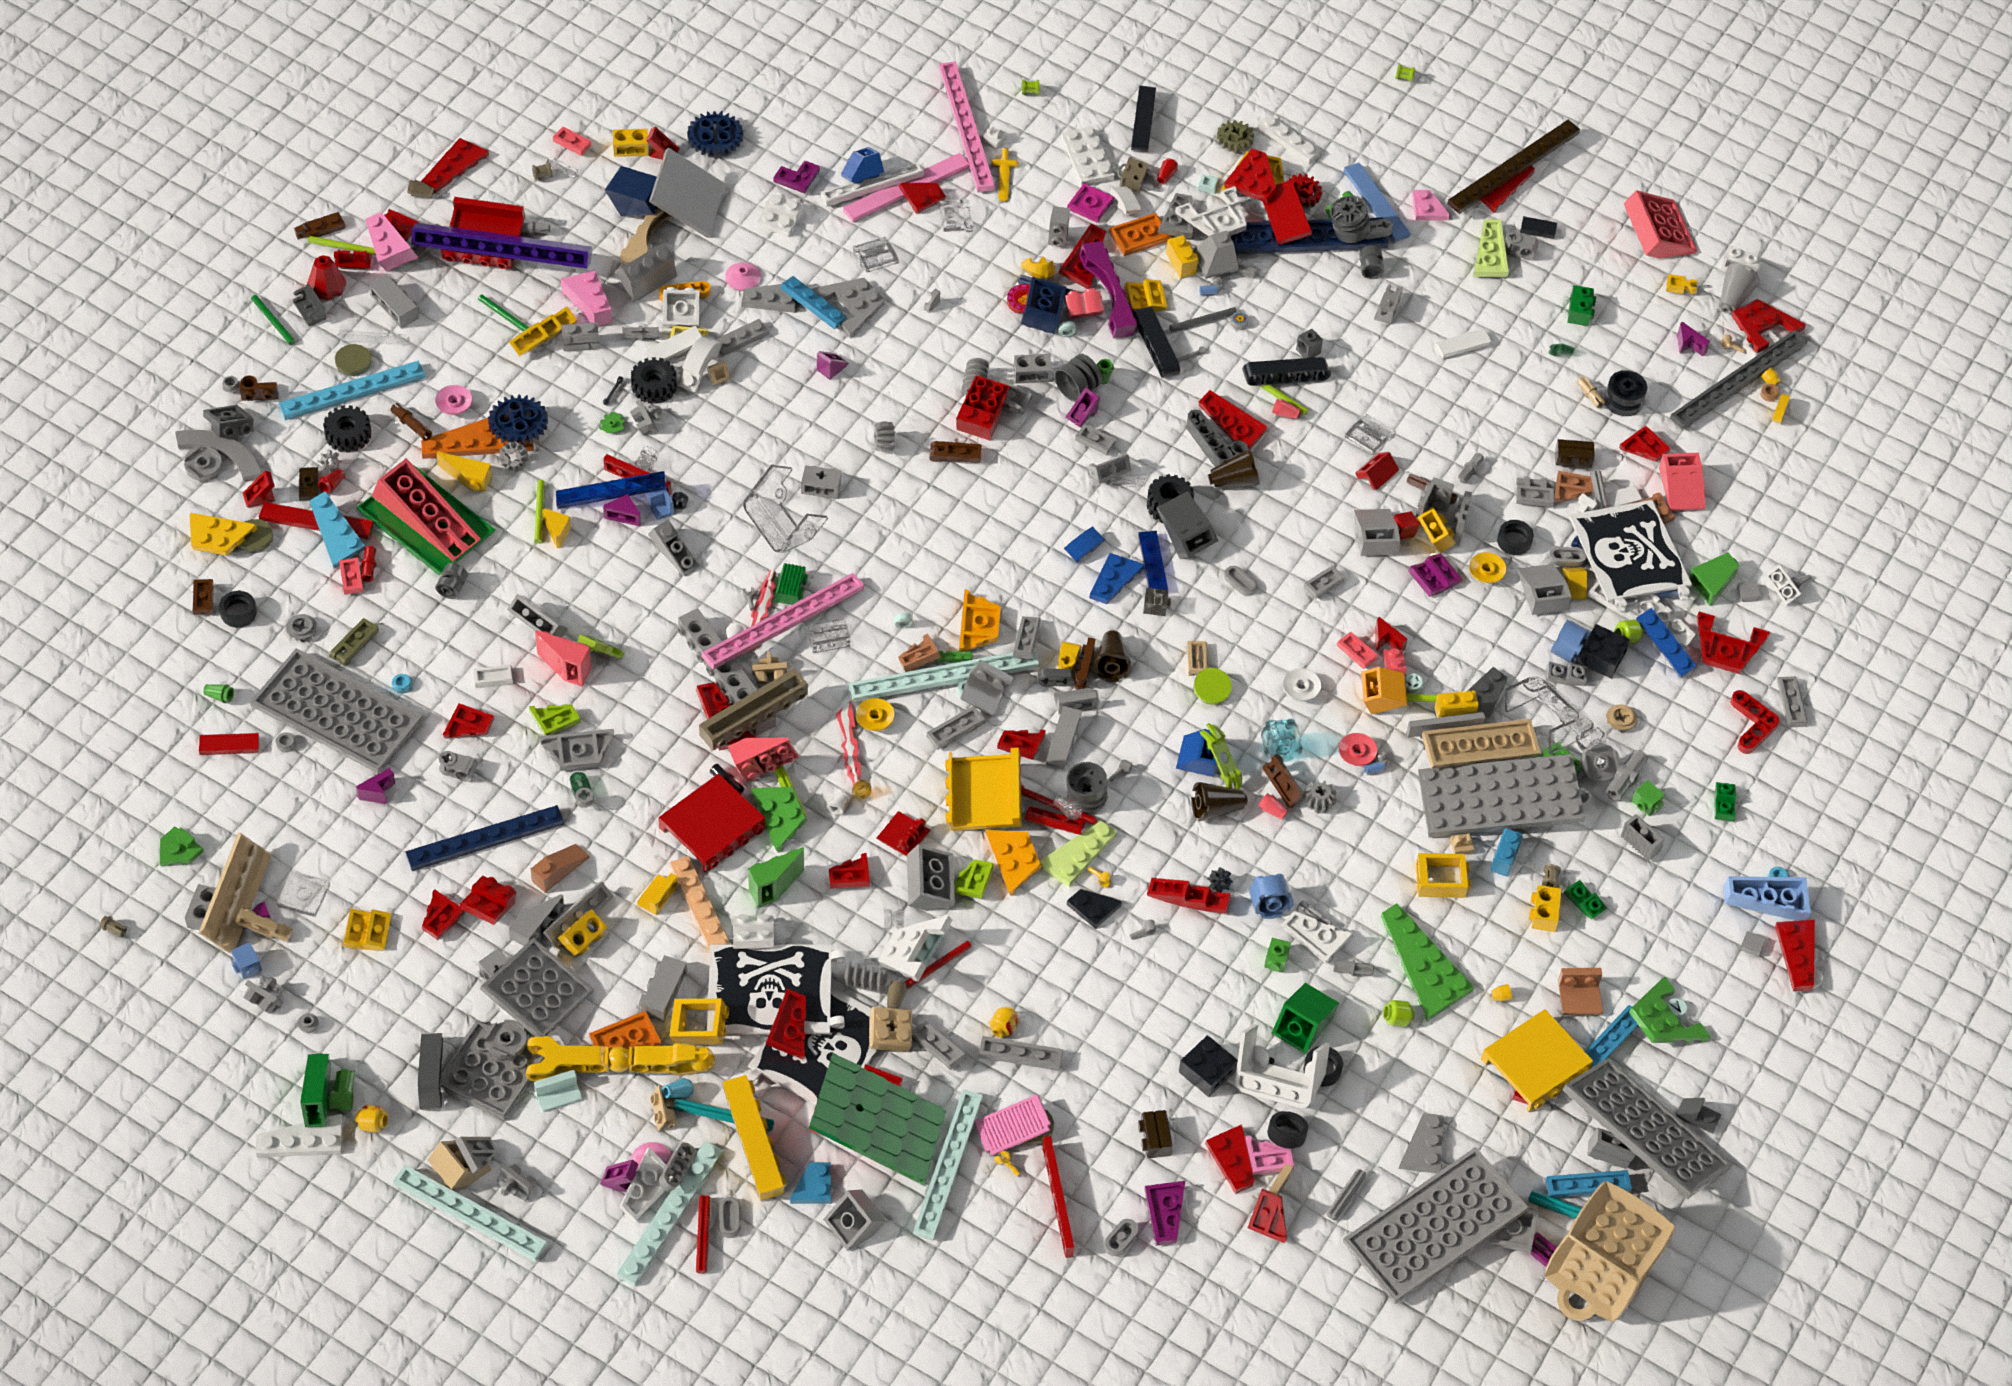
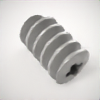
(974, 367)
(865, 977)

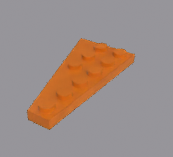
(466, 441)

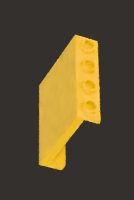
(984, 791)
(1538, 1059)

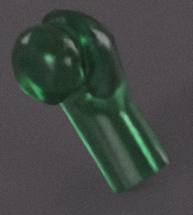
(1563, 348)

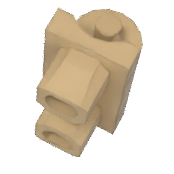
(772, 667)

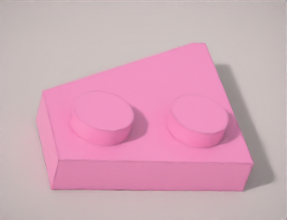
(1428, 206)
(1267, 1157)

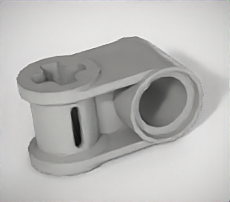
(1522, 246)
(458, 767)

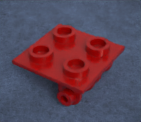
(903, 833)

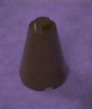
(1235, 472)
(1112, 658)
(1216, 800)

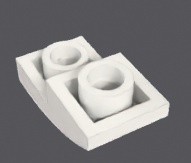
(1126, 200)
(1783, 584)

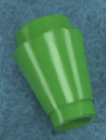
(1106, 369)
(219, 692)

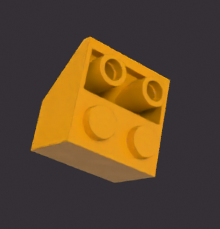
(1383, 689)

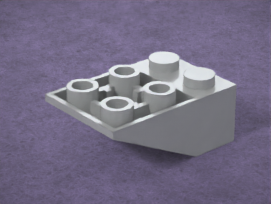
(1377, 532)
(1544, 589)

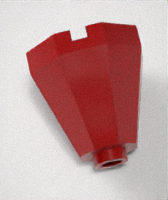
(326, 278)

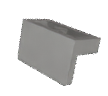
(1077, 699)

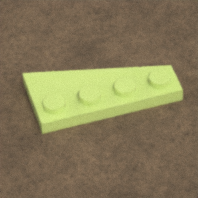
(1077, 854)

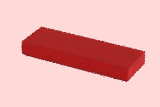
(229, 743)
(1054, 820)

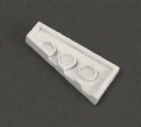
(302, 1140)

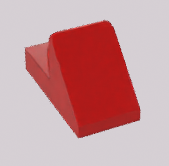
(660, 143)
(260, 491)
(1387, 634)

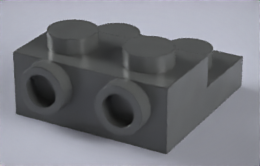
(229, 421)

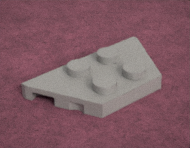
(577, 749)

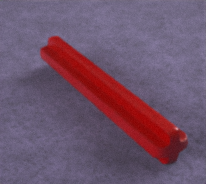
(703, 1234)

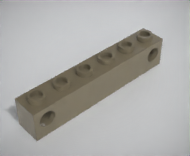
(753, 709)

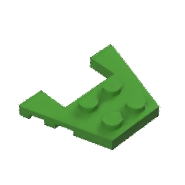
(1659, 1021)

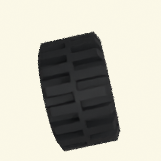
(1165, 488)

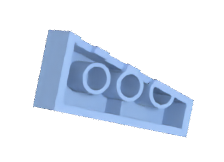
(1770, 895)

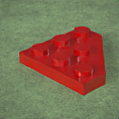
(1253, 177)

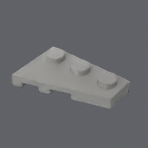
(1173, 223)
(768, 298)
(1460, 517)

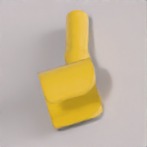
(1104, 877)
(1006, 1160)

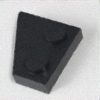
(1093, 906)

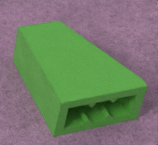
(1714, 576)

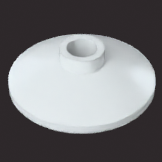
(1301, 679)

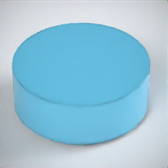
(401, 683)
(1778, 872)

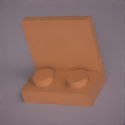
(1580, 991)

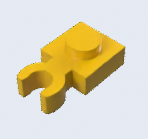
(1678, 284)

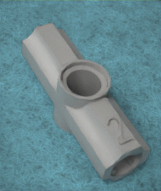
(1626, 775)

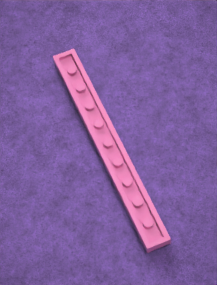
(966, 127)
(782, 621)

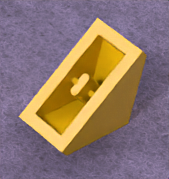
(557, 525)
(1576, 581)

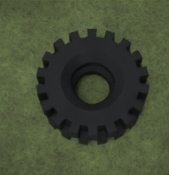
(653, 370)
(350, 438)

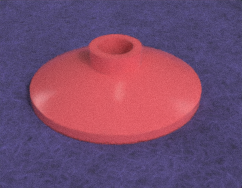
(1357, 743)

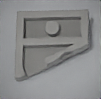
(477, 1151)

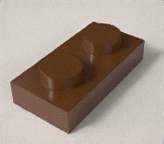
(203, 596)

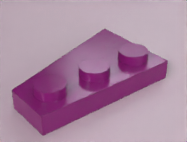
(1164, 1209)

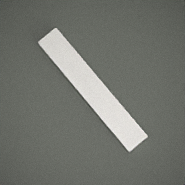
(869, 185)

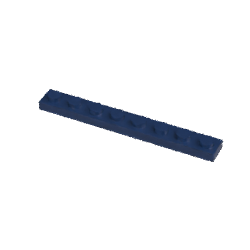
(484, 838)

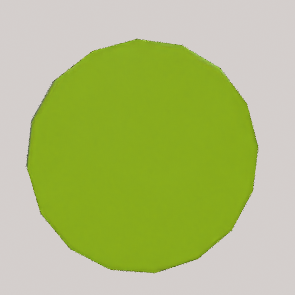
(1212, 686)

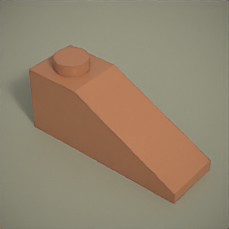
(557, 866)

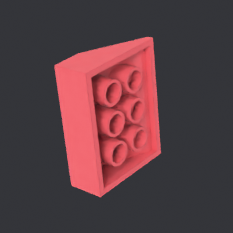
(1659, 225)

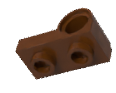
(252, 390)

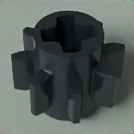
(1220, 880)

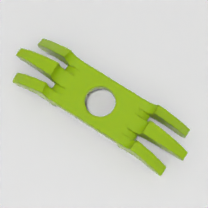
(1218, 745)

